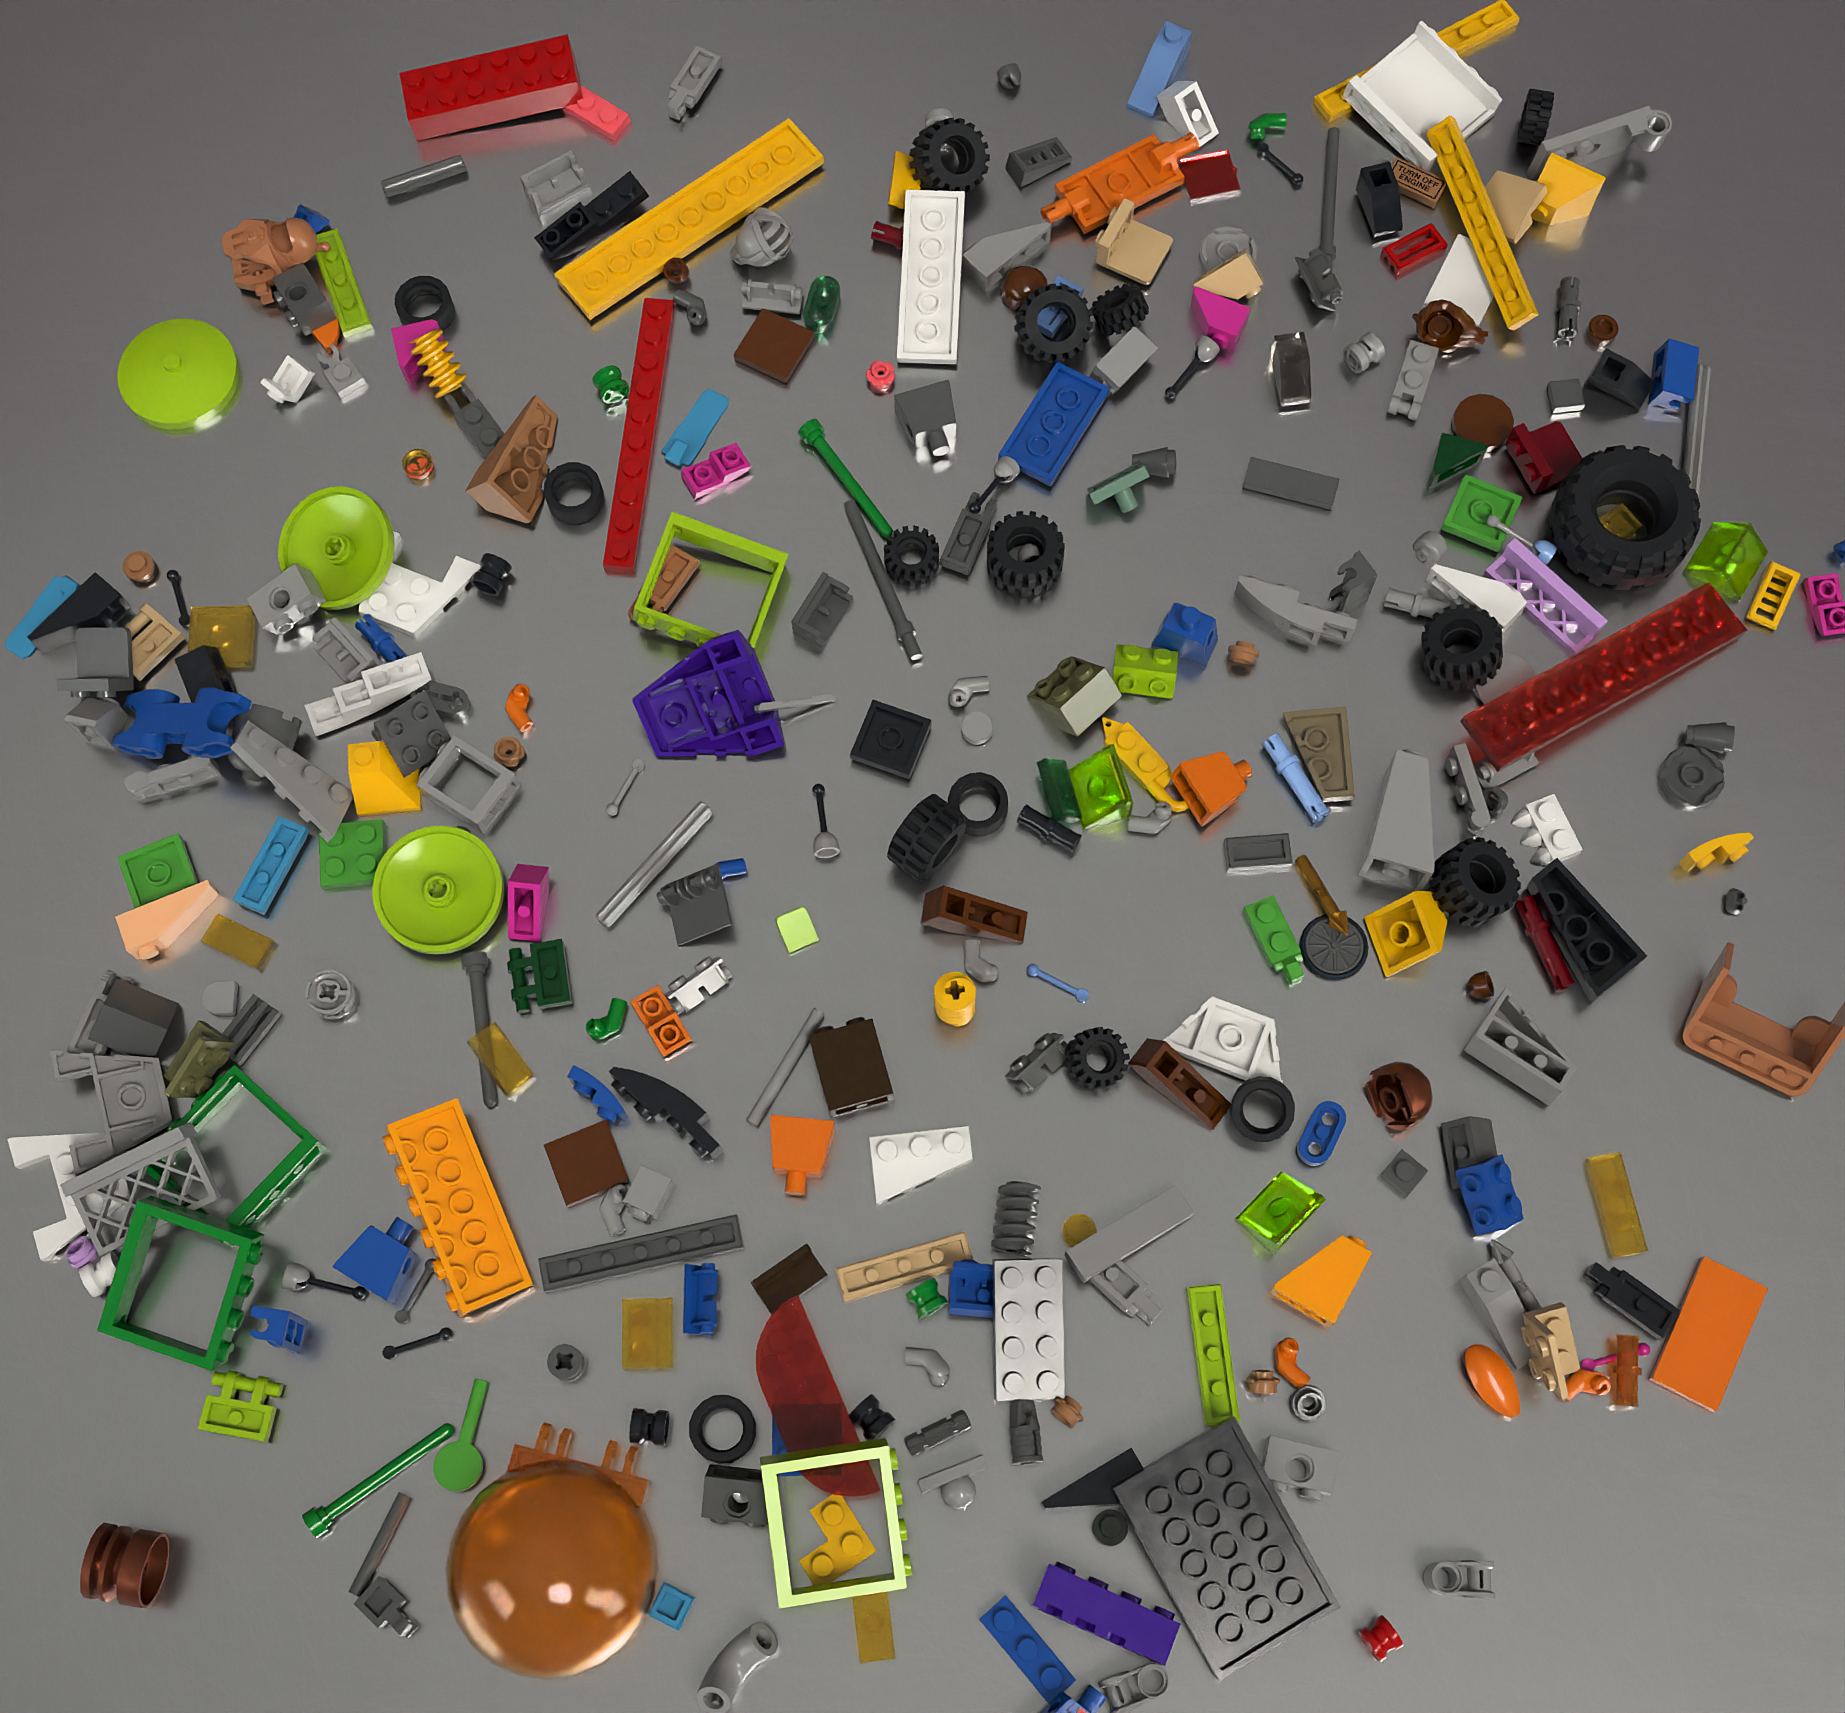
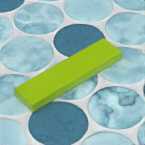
(342, 285)
(1212, 1353)

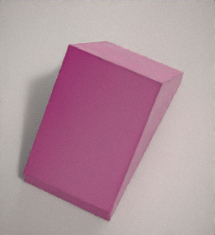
(406, 334)

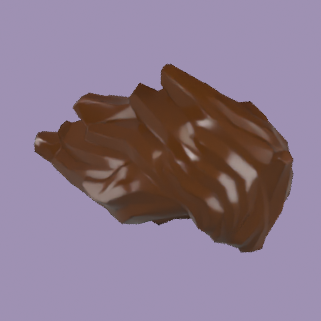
(1447, 327)

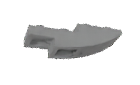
(1281, 610)

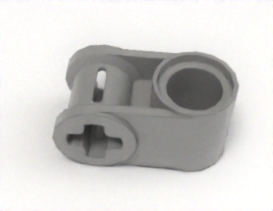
(1467, 1578)
(1132, 1688)

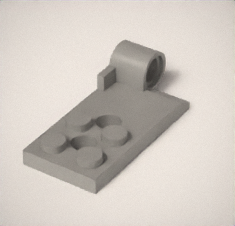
(1605, 139)

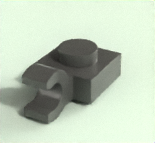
(382, 1605)

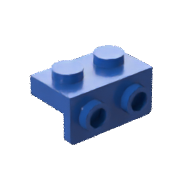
(1489, 1195)
(970, 1289)

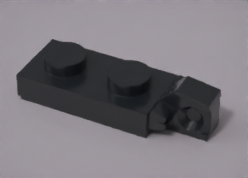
(1633, 1299)

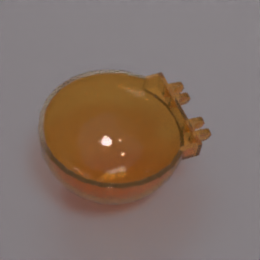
(554, 1562)

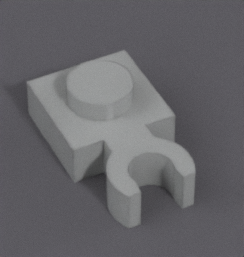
(341, 373)

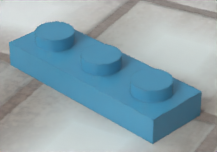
(271, 865)

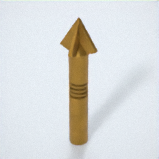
(1337, 918)

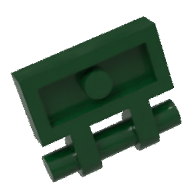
(549, 972)

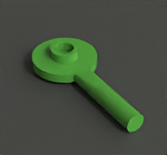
(459, 1462)

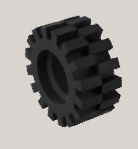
(1535, 116)
(1120, 309)
(907, 539)
(1113, 1049)

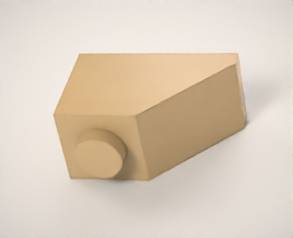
(1233, 277)

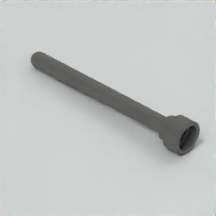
(474, 965)

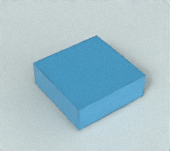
(671, 1606)

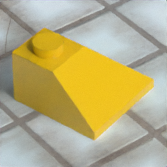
(1570, 191)
(378, 781)
(1407, 931)

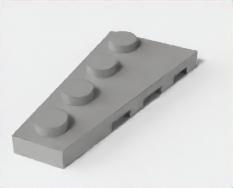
(307, 786)

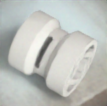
(99, 1276)

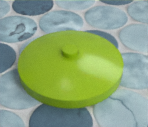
(178, 373)
(341, 541)
(438, 889)

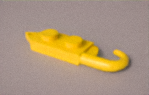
(1141, 761)

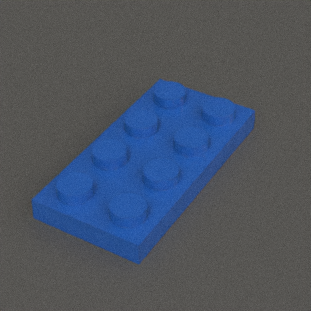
(1054, 423)

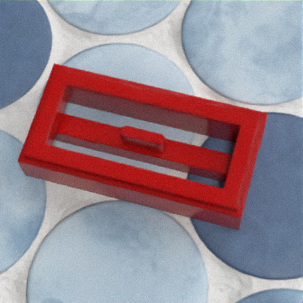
(1395, 260)

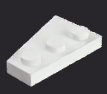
(915, 1157)

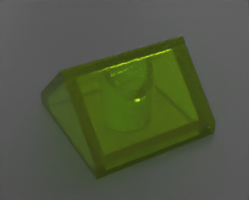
(1728, 558)
(1101, 789)
(1279, 1211)

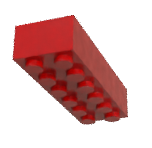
(491, 87)

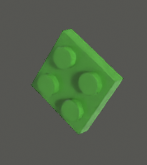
(1473, 506)
(352, 854)
(157, 870)

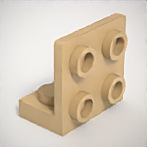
(1551, 1345)

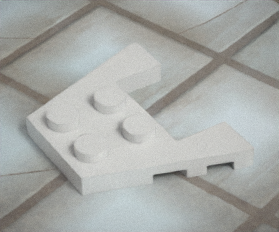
(414, 601)
(35, 1149)

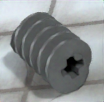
(1014, 1217)

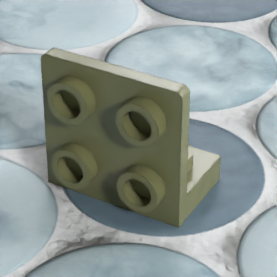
(197, 1062)

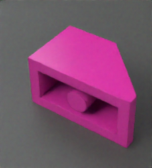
(1219, 317)
(527, 902)

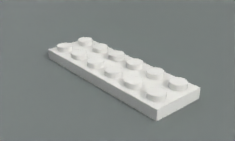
(931, 277)

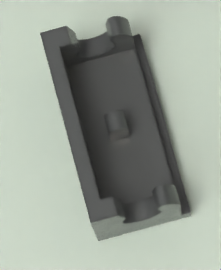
(1356, 583)
(822, 610)

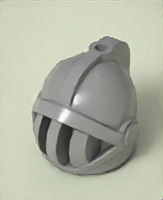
(760, 242)

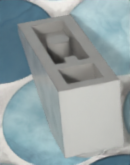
(998, 254)
(1499, 1309)

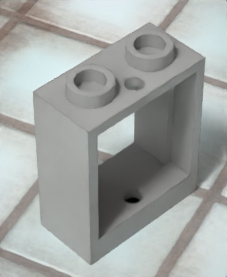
(491, 803)

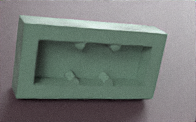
(1119, 486)

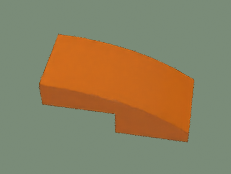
(660, 1020)

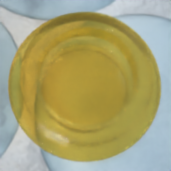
(1078, 1228)

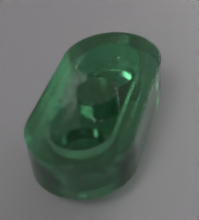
(820, 306)

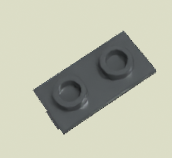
(1324, 291)
(1027, 1068)

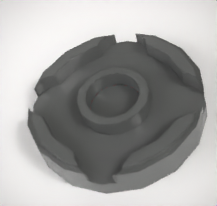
(1691, 776)

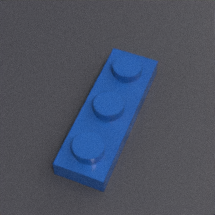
(1027, 1649)

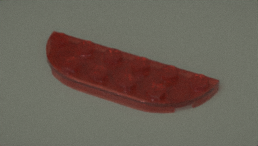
(807, 1400)

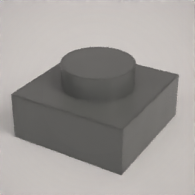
(1403, 1173)

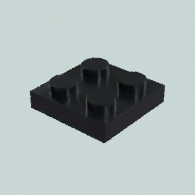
(890, 739)

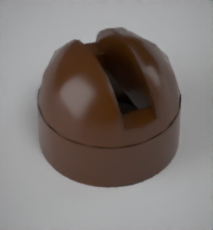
(678, 267)
(1482, 984)

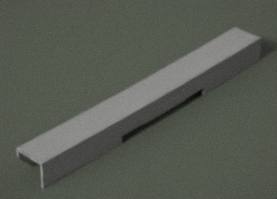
(779, 705)

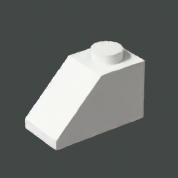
(1187, 111)

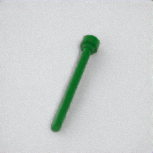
(813, 433)
(320, 1518)

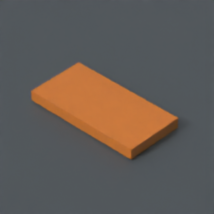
(1708, 1334)

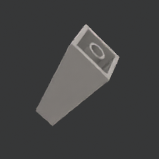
(1401, 831)

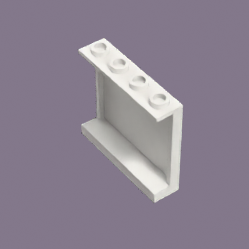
(1417, 90)

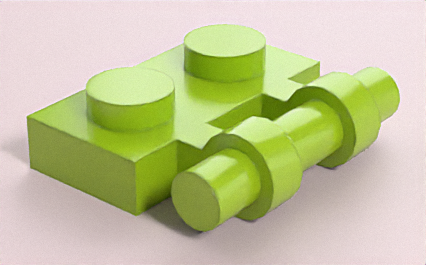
(238, 1417)

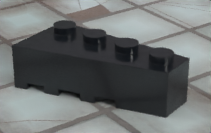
(1585, 932)

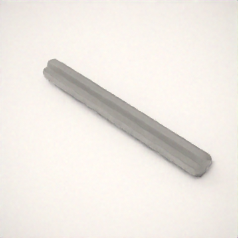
(1696, 427)
(654, 864)

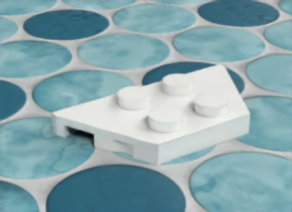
(1229, 1040)

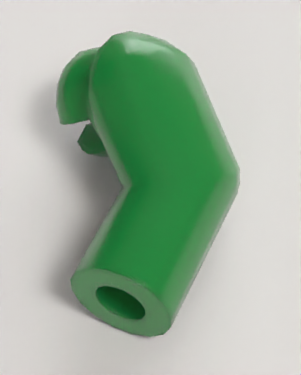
(1266, 120)
(608, 1024)

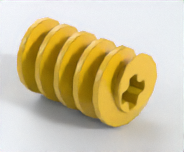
(438, 362)
(952, 986)

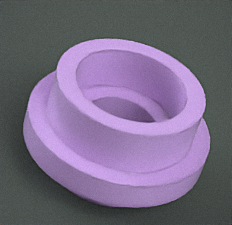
(81, 1252)

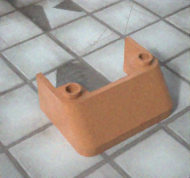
(1754, 1043)

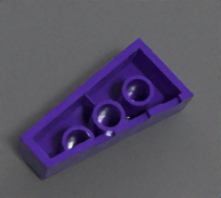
(1105, 1613)

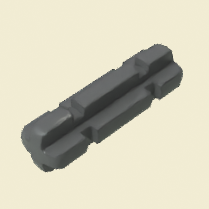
(937, 1432)

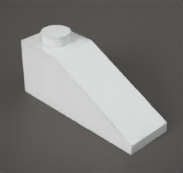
(1469, 589)

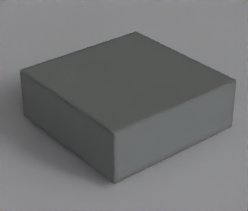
(1565, 395)

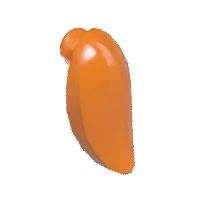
(1492, 1379)

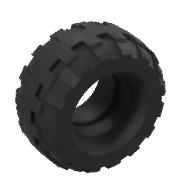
(1642, 484)

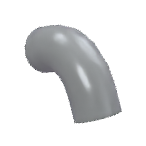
(733, 1666)

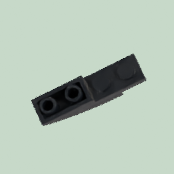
(590, 223)
(658, 1099)

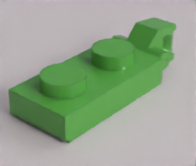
(1275, 938)

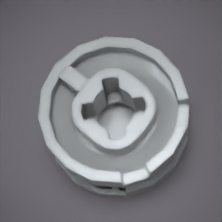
(330, 993)

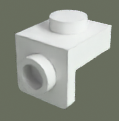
(289, 381)

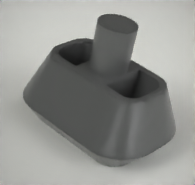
(1735, 901)

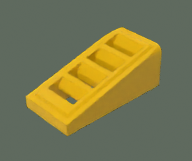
(1783, 574)

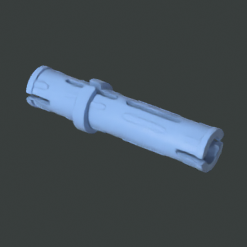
(1288, 766)

